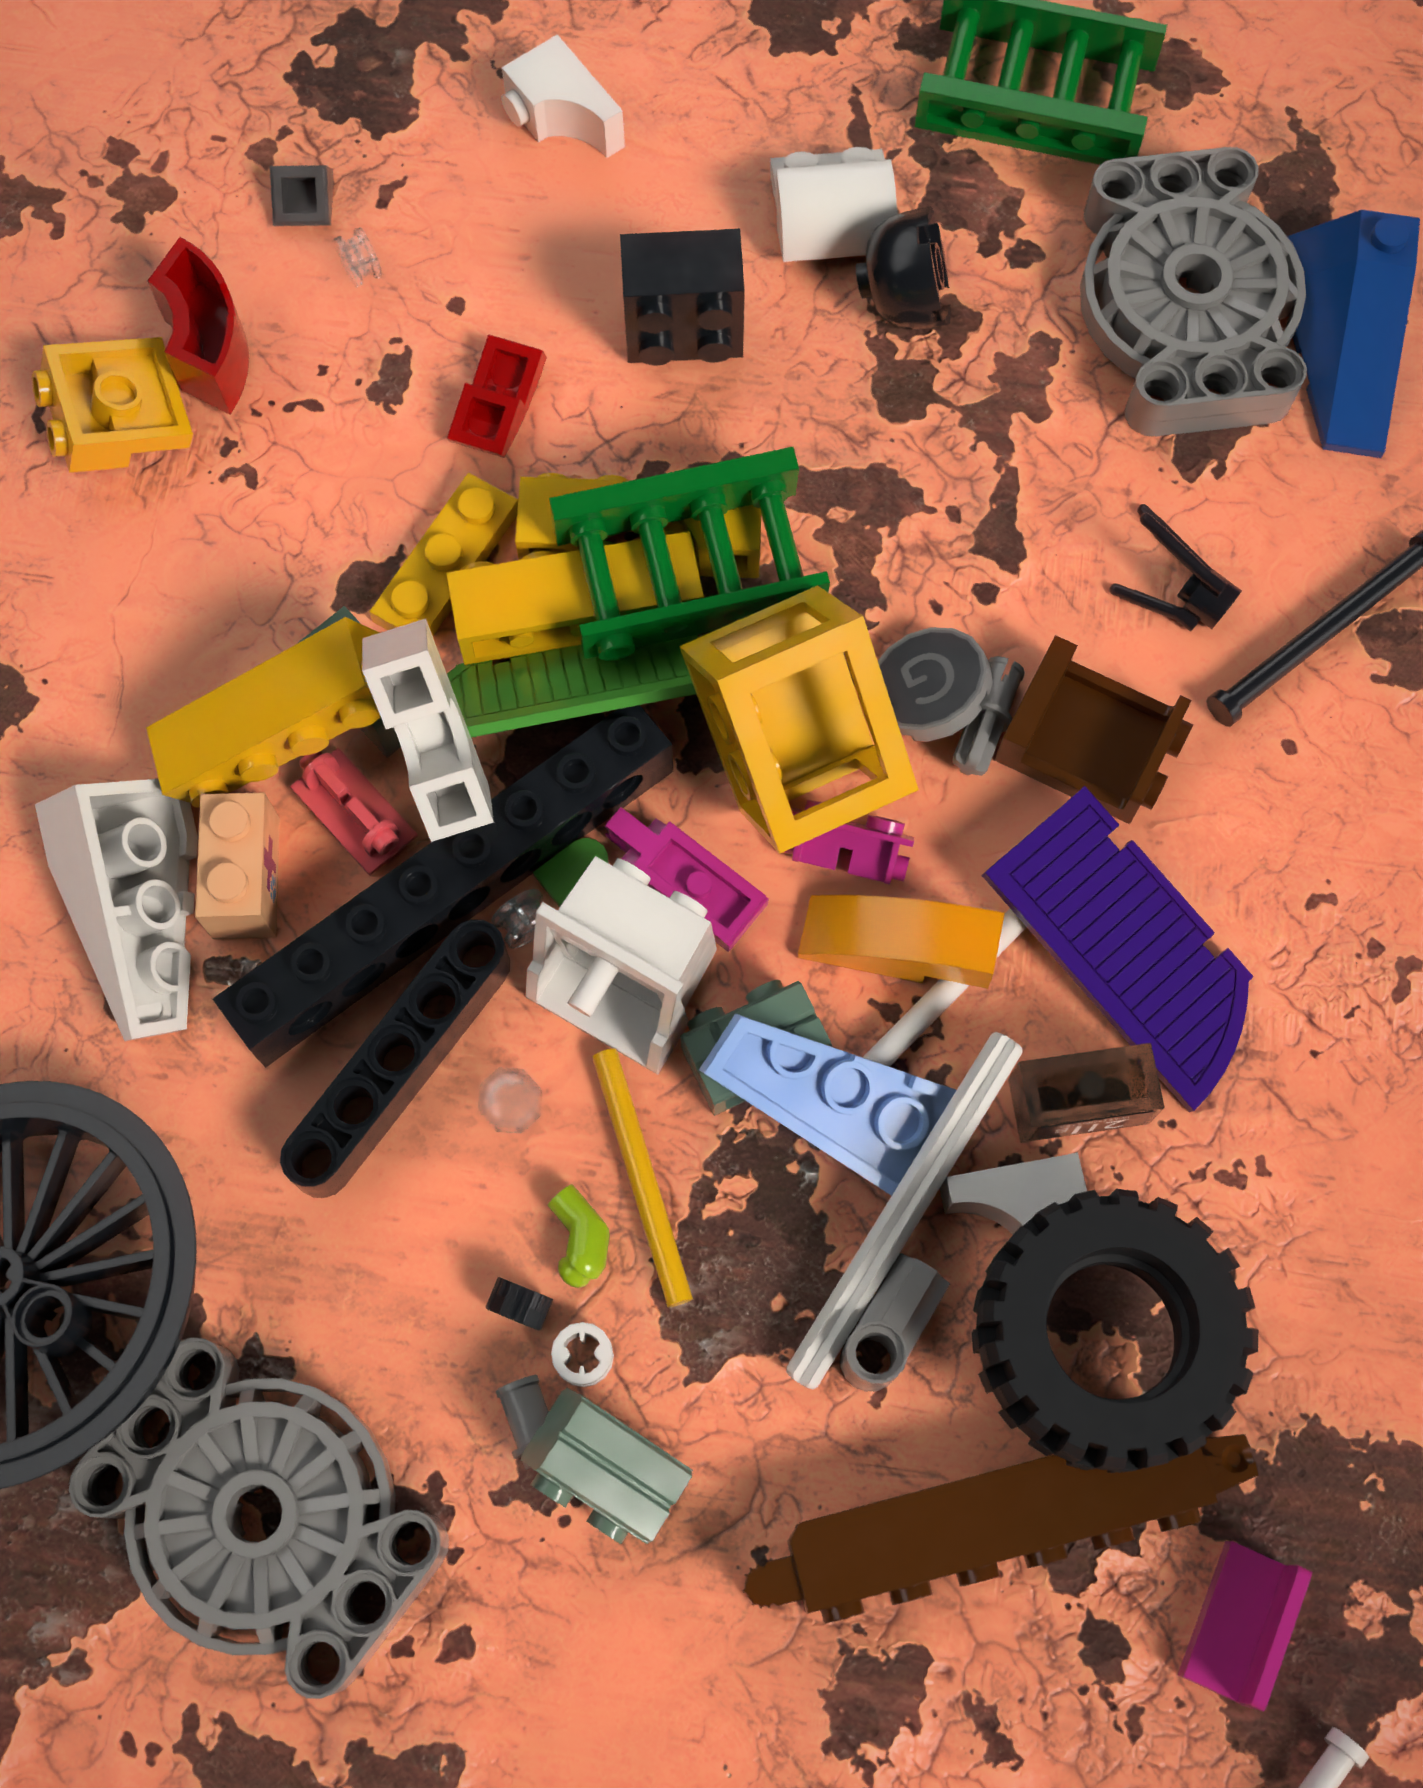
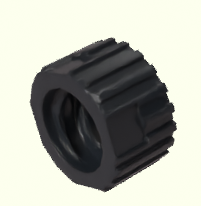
(519, 1303)

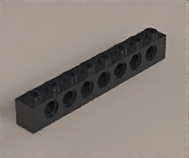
(445, 885)

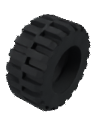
(1204, 1315)

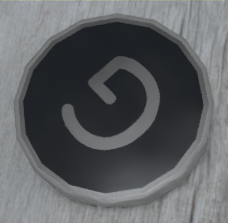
(935, 682)

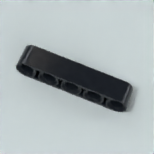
(394, 1090)

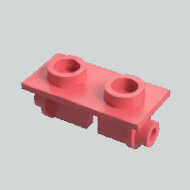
(352, 809)

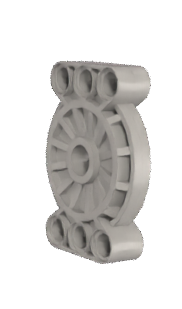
(1192, 221)
(195, 1529)

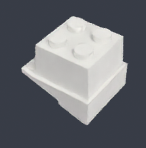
(621, 961)

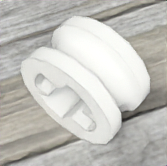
(562, 1356)

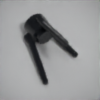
(1205, 592)

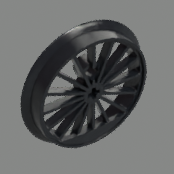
(38, 1259)

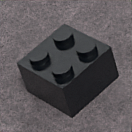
(683, 295)

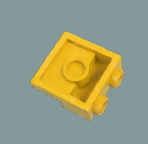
(110, 402)

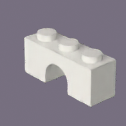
(422, 708)

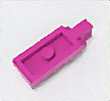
(685, 866)

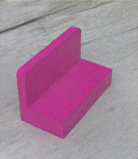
(1245, 1625)

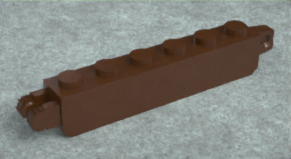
(988, 1520)

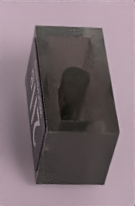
(1085, 1092)

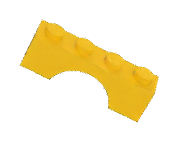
(536, 530)

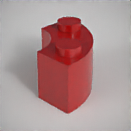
(207, 338)

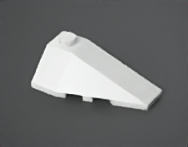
(124, 878)

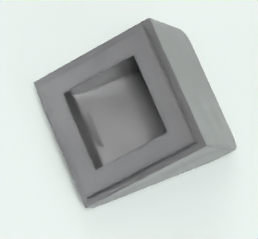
(301, 195)

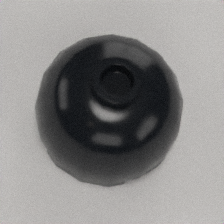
(906, 271)

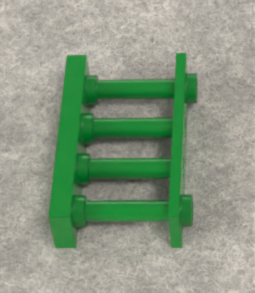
(1031, 120)
(645, 509)

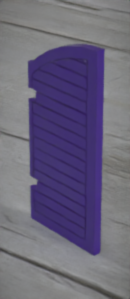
(1128, 943)

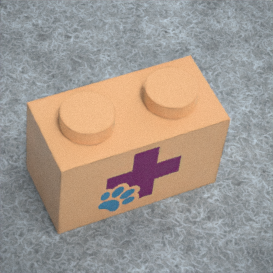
(237, 866)

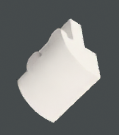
(831, 201)

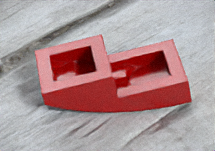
(498, 397)

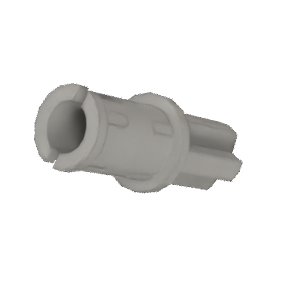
(982, 735)

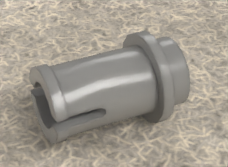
(524, 1410)

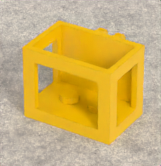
(792, 716)

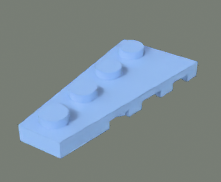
(832, 1098)

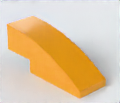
(903, 937)

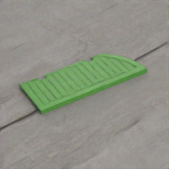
(566, 686)

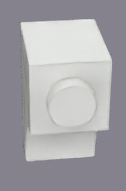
(559, 97)
(1014, 1191)

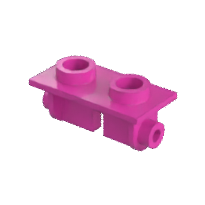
(873, 847)

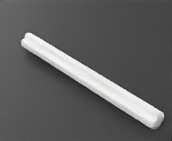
(904, 1210)

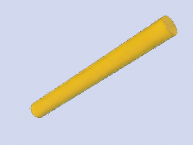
(642, 1178)

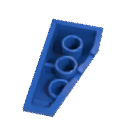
(1355, 323)

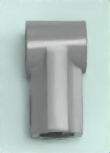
(894, 1319)

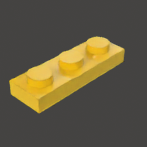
(458, 536)

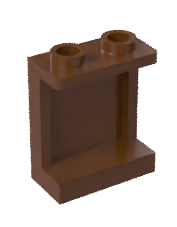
(1093, 734)

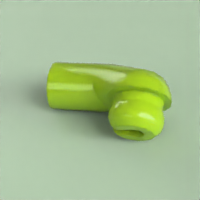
(587, 1238)

